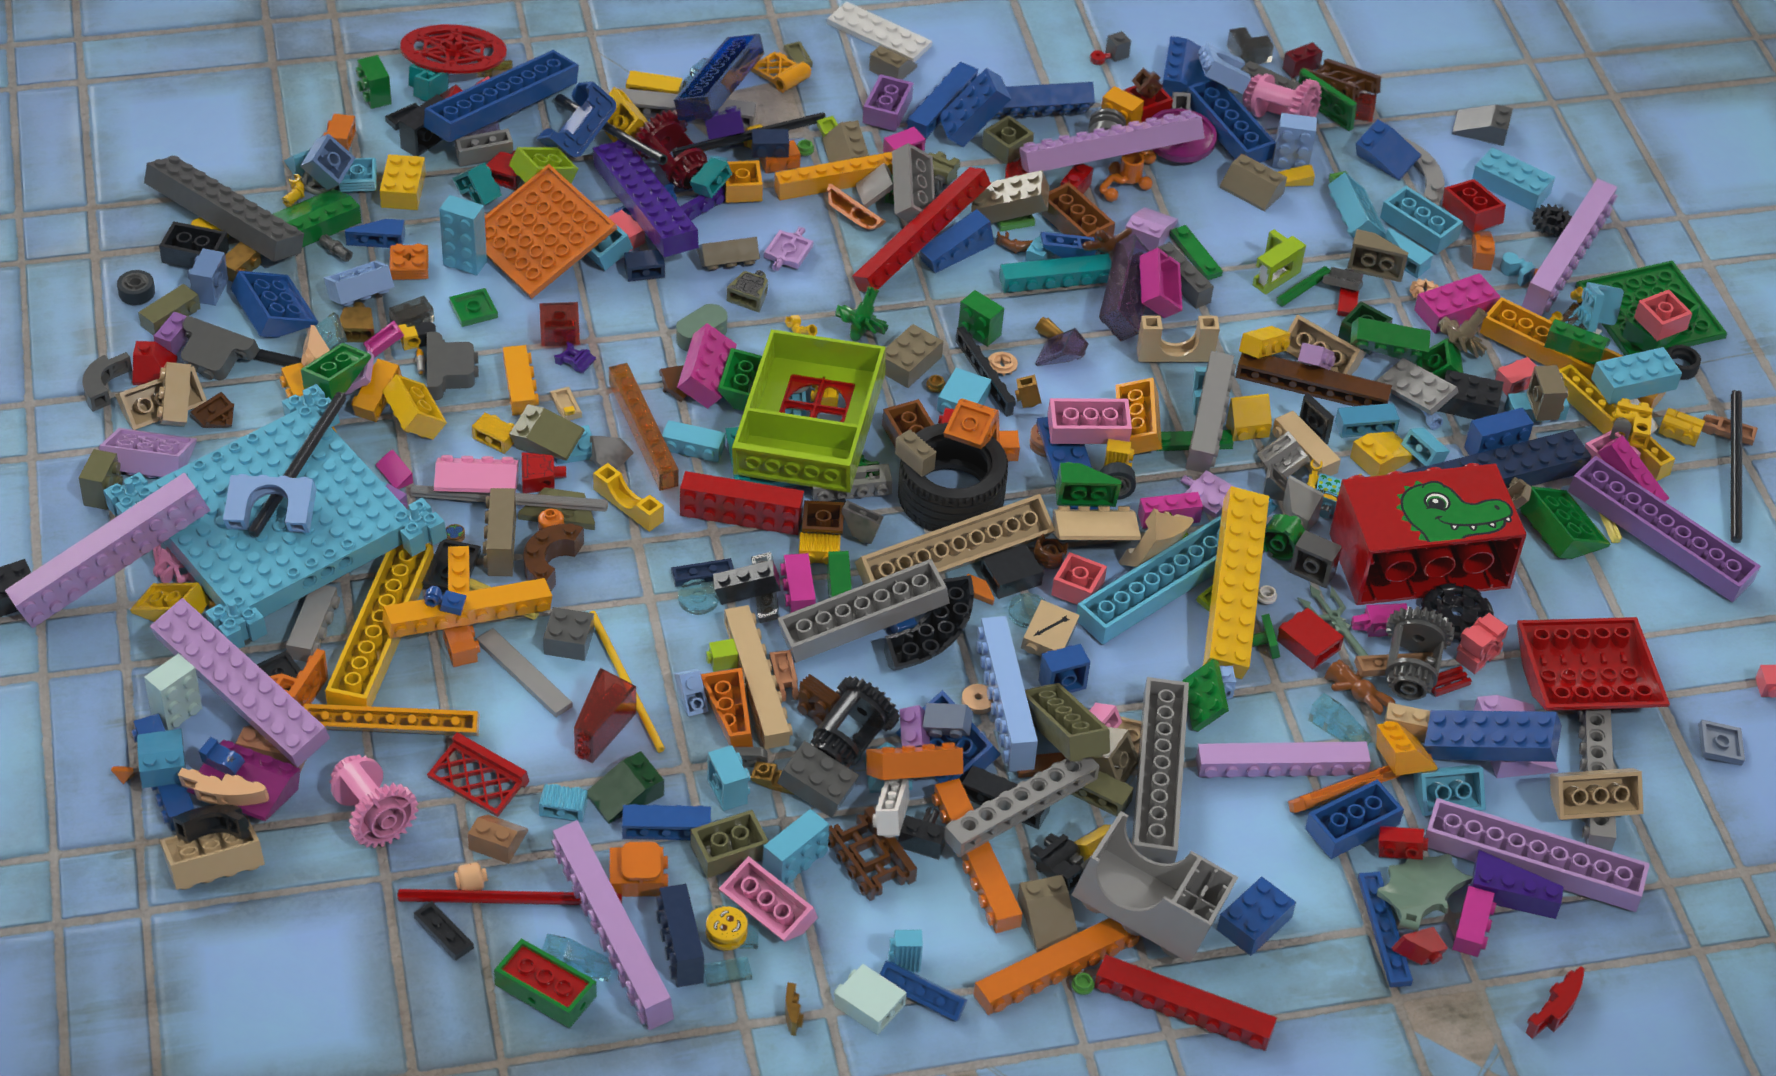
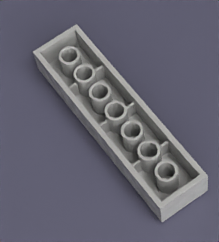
(863, 610)

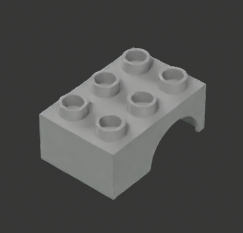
(1154, 899)

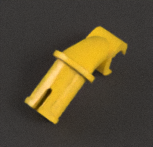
(296, 193)
(794, 323)

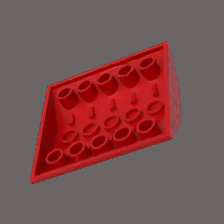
(1589, 664)

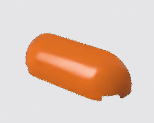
(853, 209)

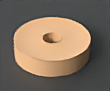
(977, 691)

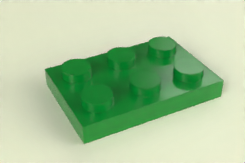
(1206, 695)

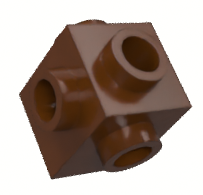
(1147, 83)

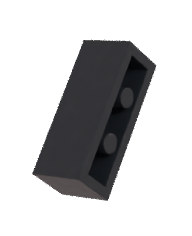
(746, 582)

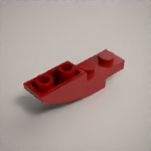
(1559, 1004)

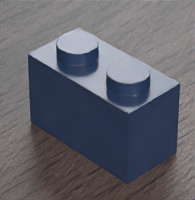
(770, 143)
(644, 265)

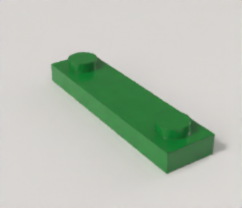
(1196, 252)
(1182, 439)

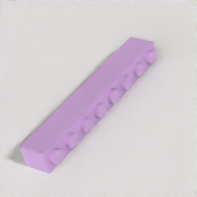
(1282, 759)

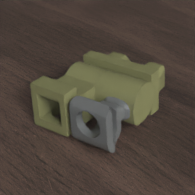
(944, 170)

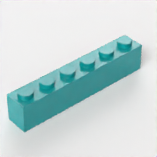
(1055, 273)

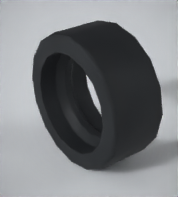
(1688, 354)

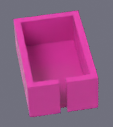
(1160, 283)

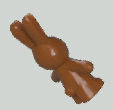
(1361, 689)

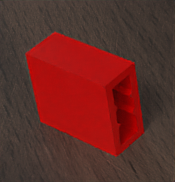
(1309, 638)

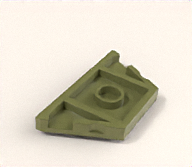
(577, 517)

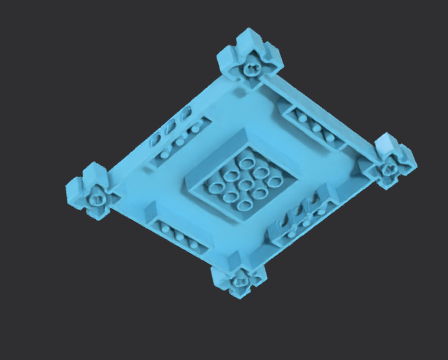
(255, 576)

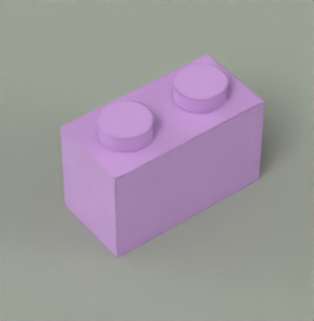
(1316, 356)

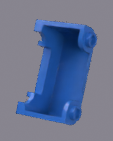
(592, 113)

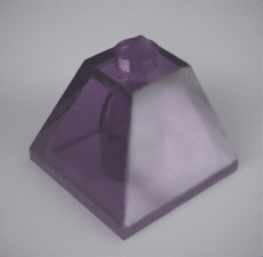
(1063, 348)

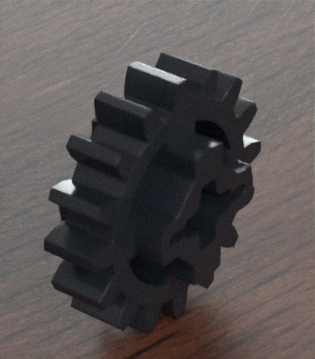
(1551, 219)

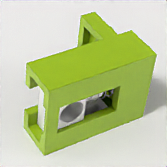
(1279, 262)

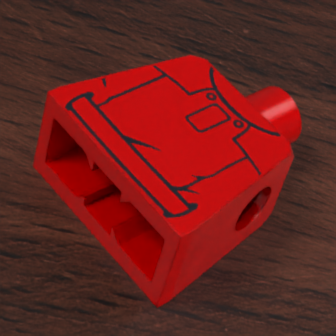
(539, 472)

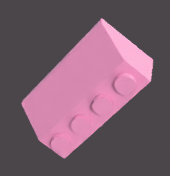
(475, 475)
(769, 900)

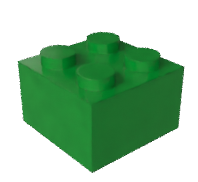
(373, 81)
(981, 317)

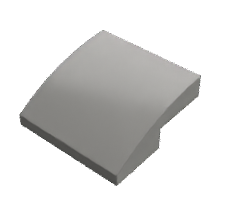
(875, 185)
(1284, 455)

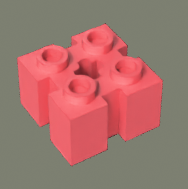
(1481, 642)

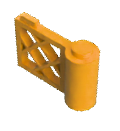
(787, 77)

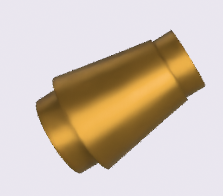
(1047, 328)

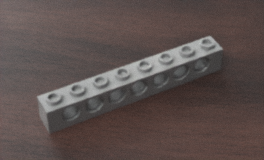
(1597, 755)
(1019, 804)

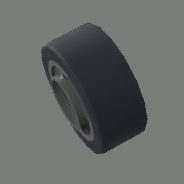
(136, 287)
(1125, 474)

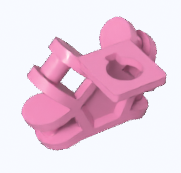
(162, 559)

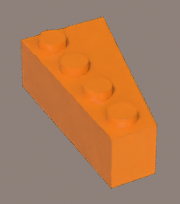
(729, 704)
(914, 762)

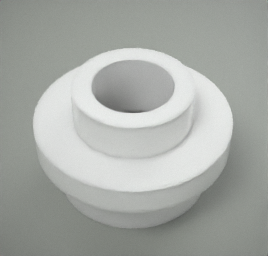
(1267, 594)

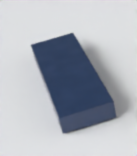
(701, 571)

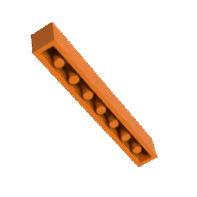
(980, 863)
(1052, 965)

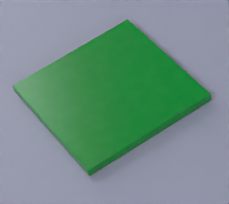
(1649, 281)

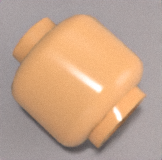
(470, 877)

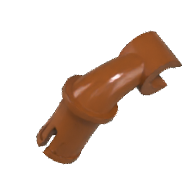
(1013, 245)

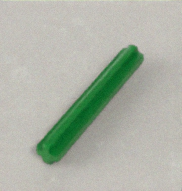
(1302, 286)

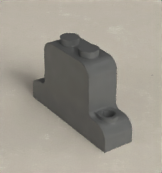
(214, 349)
(449, 365)

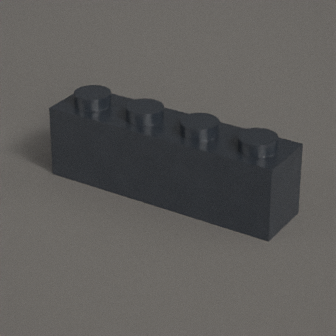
(985, 786)

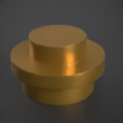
(935, 383)

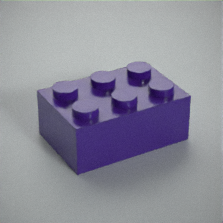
(725, 123)

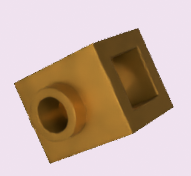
(1028, 391)

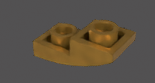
(767, 776)
(792, 1009)

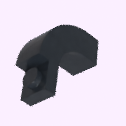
(210, 820)

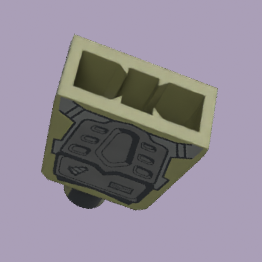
(748, 290)

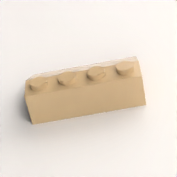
(1095, 523)
(210, 857)

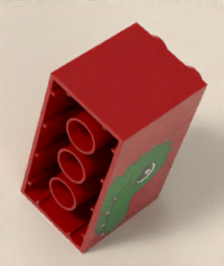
(1426, 531)

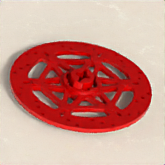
(453, 49)

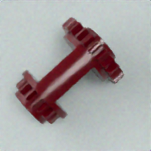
(664, 135)

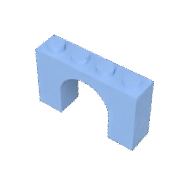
(1223, 67)
(246, 490)

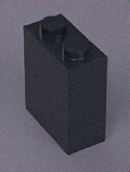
(1012, 571)

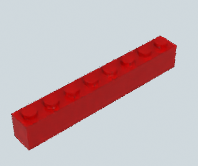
(1185, 1002)

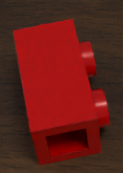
(1402, 843)

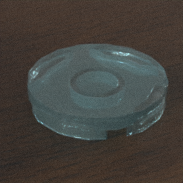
(698, 597)
(1023, 608)

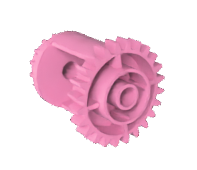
(1264, 96)
(379, 811)

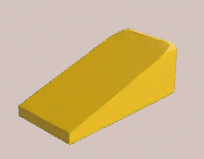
(1299, 176)

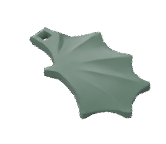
(1422, 888)

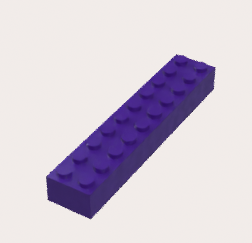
(645, 198)

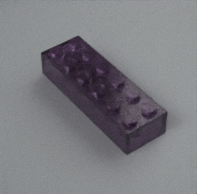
(1122, 298)

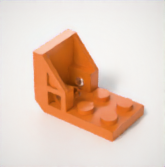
(973, 424)
(308, 681)

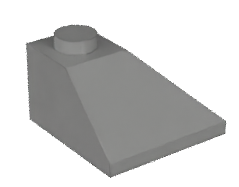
(1302, 502)

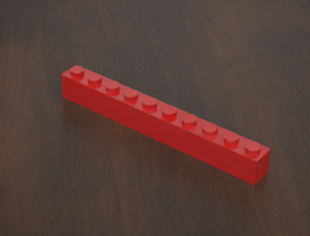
(922, 229)

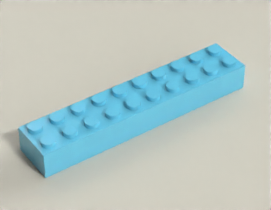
(1151, 584)

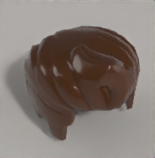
(1050, 552)

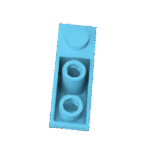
(1418, 258)

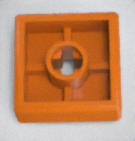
(409, 261)

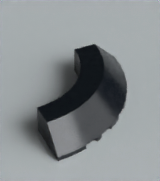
(935, 629)

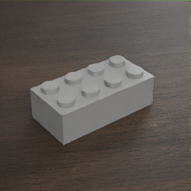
(912, 181)

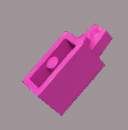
(1375, 619)

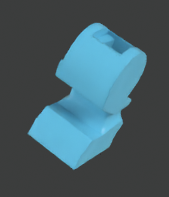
(1512, 265)

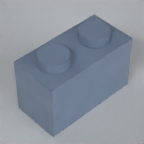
(947, 720)

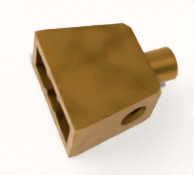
(357, 322)

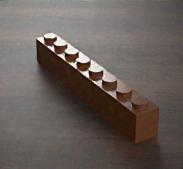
(1312, 380)

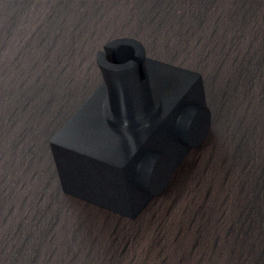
(923, 835)

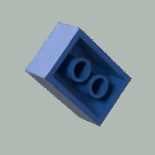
(1498, 431)
(1256, 916)

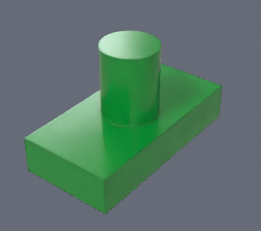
(1267, 636)

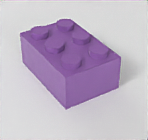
(888, 102)

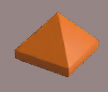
(124, 773)

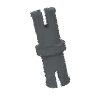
(335, 248)

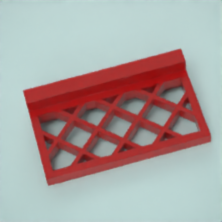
(487, 759)

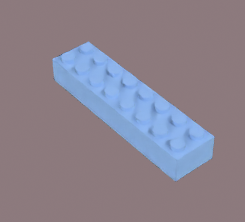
(1007, 693)

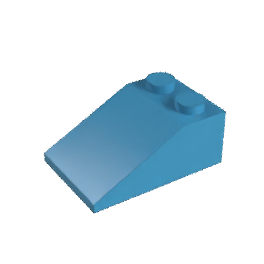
(160, 757)

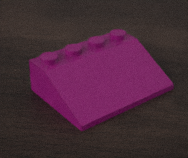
(277, 776)

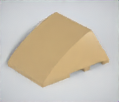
(1161, 534)

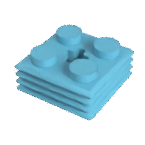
(360, 176)

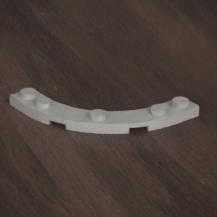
(1433, 175)

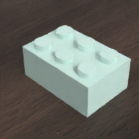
(173, 692)

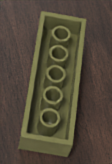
(1067, 723)

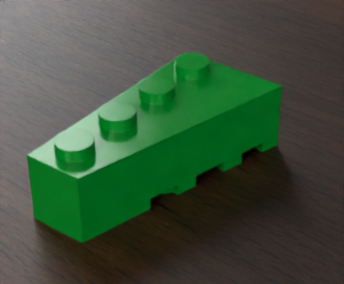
(1390, 339)

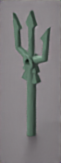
(1334, 618)

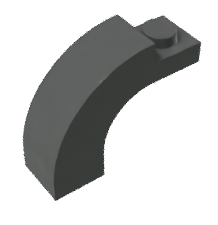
(98, 375)

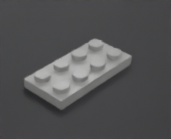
(1418, 386)

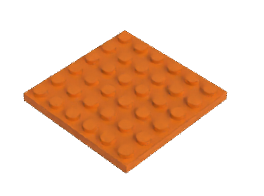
(543, 230)

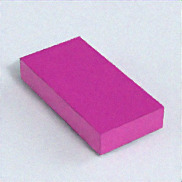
(384, 339)

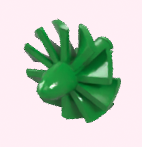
(862, 317)

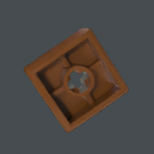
(816, 699)

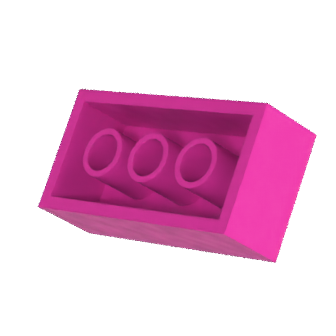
(1456, 301)
(705, 365)

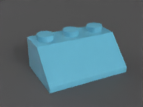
(1453, 784)

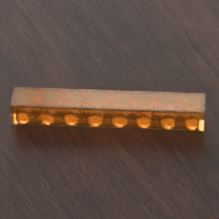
(643, 426)

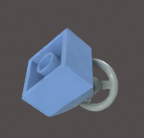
(326, 164)

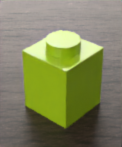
(722, 655)

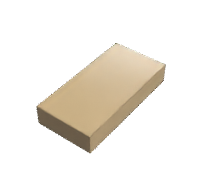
(564, 398)

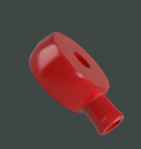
(1098, 57)

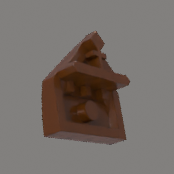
(670, 380)
(214, 413)

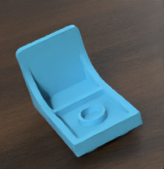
(1599, 305)

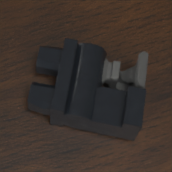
(1059, 858)

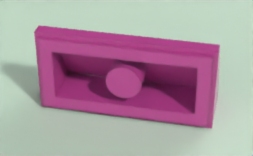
(395, 470)

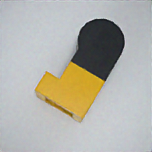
(416, 335)

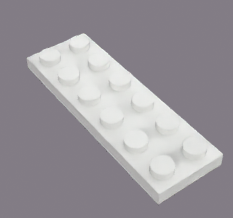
(878, 31)

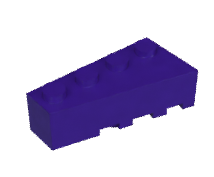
(1516, 887)

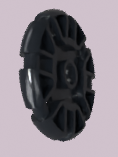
(1462, 604)

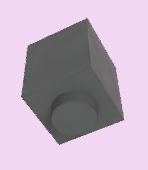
(1118, 45)

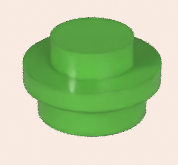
(805, 147)
(1082, 984)

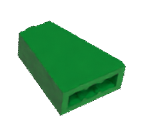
(838, 573)

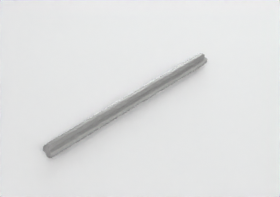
(521, 499)

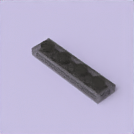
(766, 604)

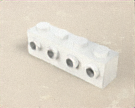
(892, 807)

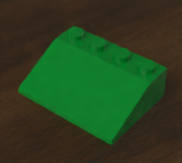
(322, 215)
(1562, 523)

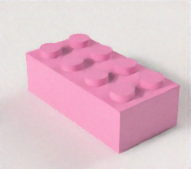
(1088, 420)

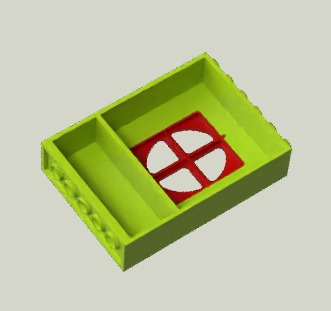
(803, 447)

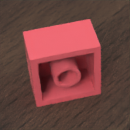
(1663, 315)
(1078, 579)

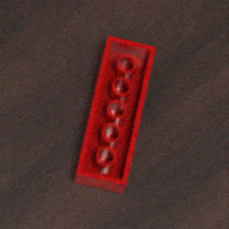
(741, 503)

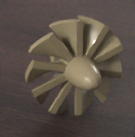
(1464, 336)

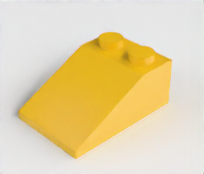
(1380, 453)
(163, 596)

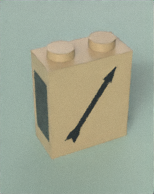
(1049, 629)

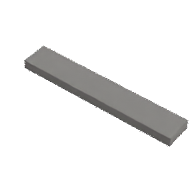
(524, 672)

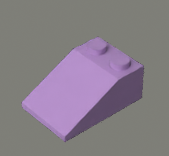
(1151, 227)

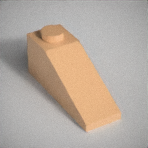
(313, 346)

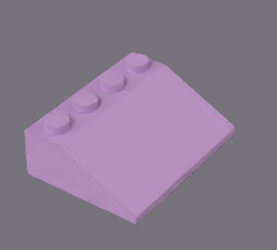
(148, 451)
(1512, 768)

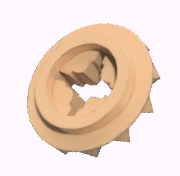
(1417, 286)
(1007, 359)

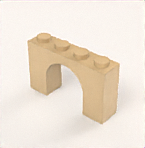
(1196, 349)

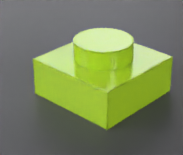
(826, 125)

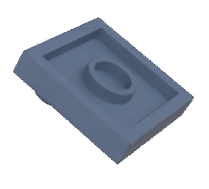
(1721, 742)

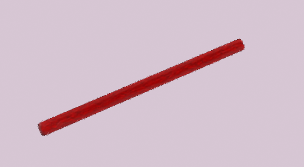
(485, 896)

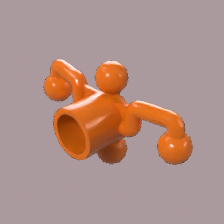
(1128, 172)

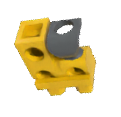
(1635, 419)

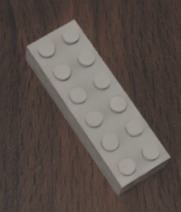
(1211, 412)

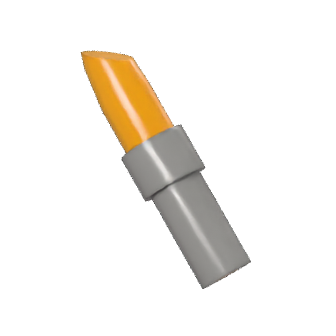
(420, 361)

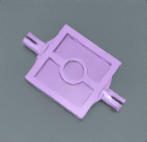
(788, 249)
(1211, 491)

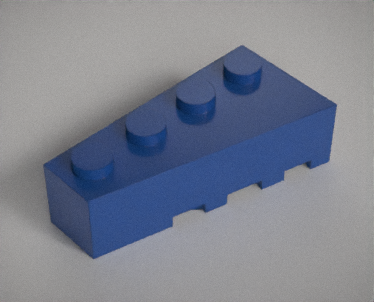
(958, 242)

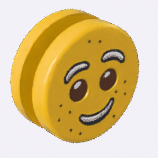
(726, 928)

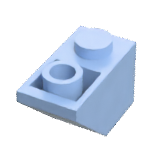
(691, 691)

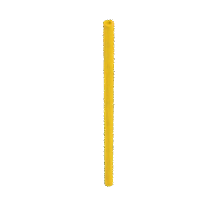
(623, 674)

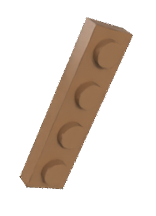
(1376, 664)

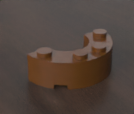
(547, 545)

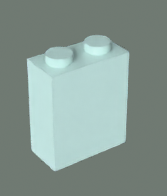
(869, 998)

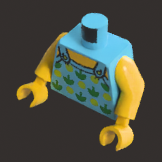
(1328, 485)

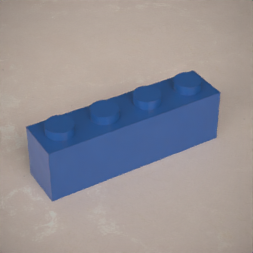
(663, 821)

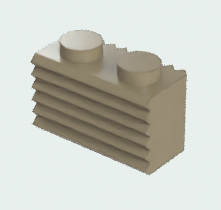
(915, 453)

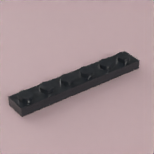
(983, 368)

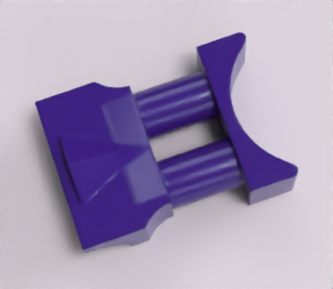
(581, 360)

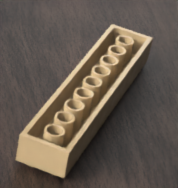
(963, 541)

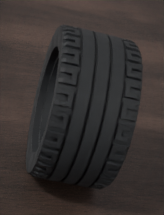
(939, 506)

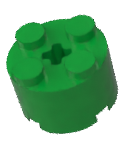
(1282, 536)

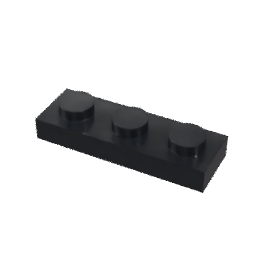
(443, 930)

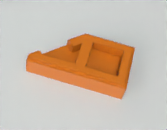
(982, 590)

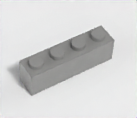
(313, 622)

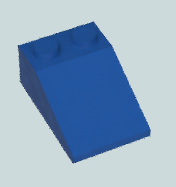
(1387, 150)

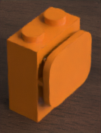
(638, 869)

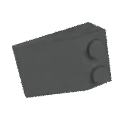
(1484, 123)

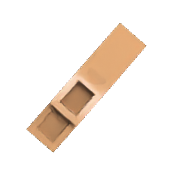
(230, 791)

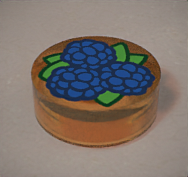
(455, 532)

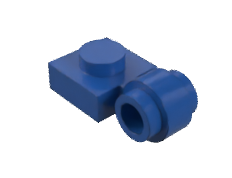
(450, 602)

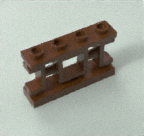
(1347, 78)
(886, 847)

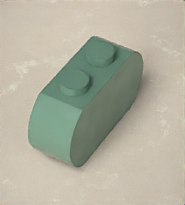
(709, 313)

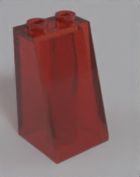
(603, 715)

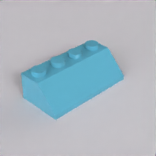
(1355, 206)

